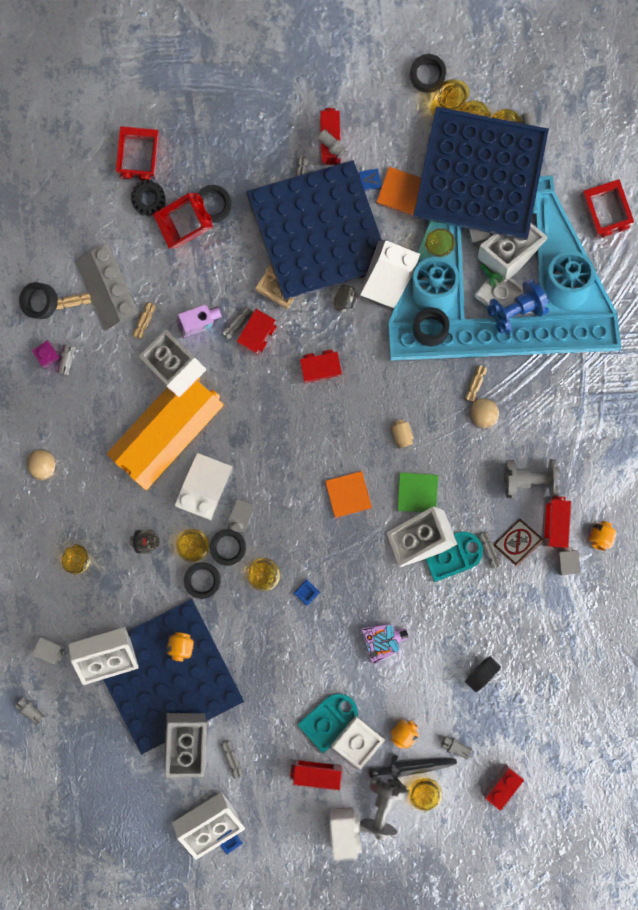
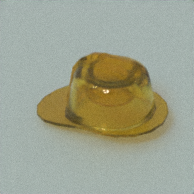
(451, 95)

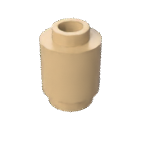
(402, 433)

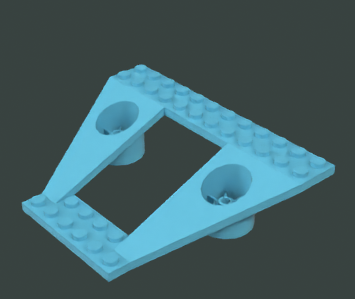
(577, 318)

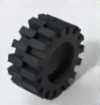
(142, 188)

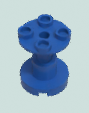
(532, 299)

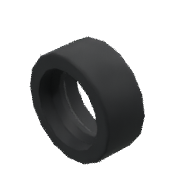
(427, 58)
(227, 200)
(25, 300)
(433, 313)
(213, 547)
(197, 594)
(482, 674)

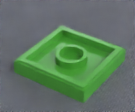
(417, 492)

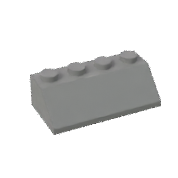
(107, 287)

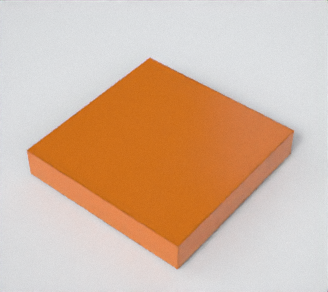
(399, 191)
(348, 494)

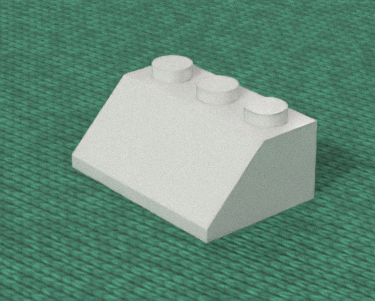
(103, 656)
(205, 824)

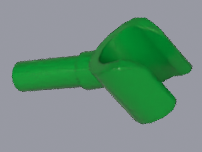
(498, 277)

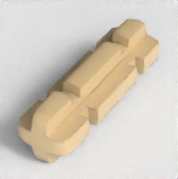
(73, 300)
(144, 320)
(475, 383)

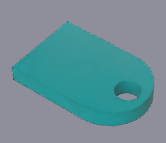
(455, 559)
(328, 720)

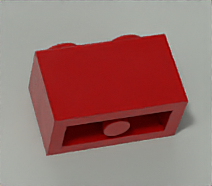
(257, 331)
(321, 366)
(503, 787)

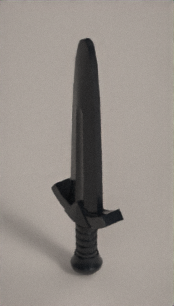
(411, 767)

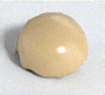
(484, 413)
(41, 464)

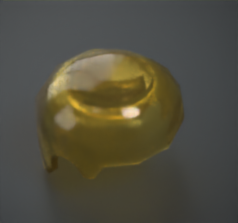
(440, 243)
(76, 559)

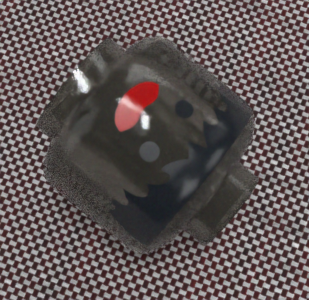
(344, 298)
(145, 541)

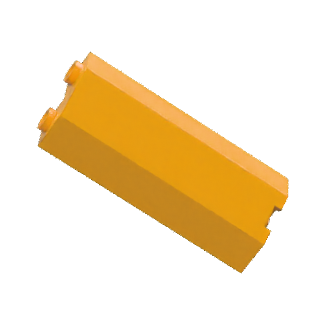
(164, 432)

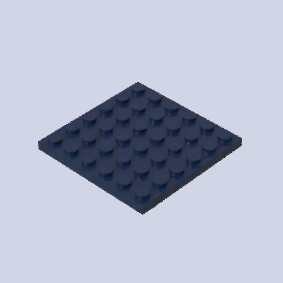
(481, 173)
(316, 229)
(169, 685)

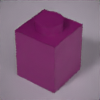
(46, 354)

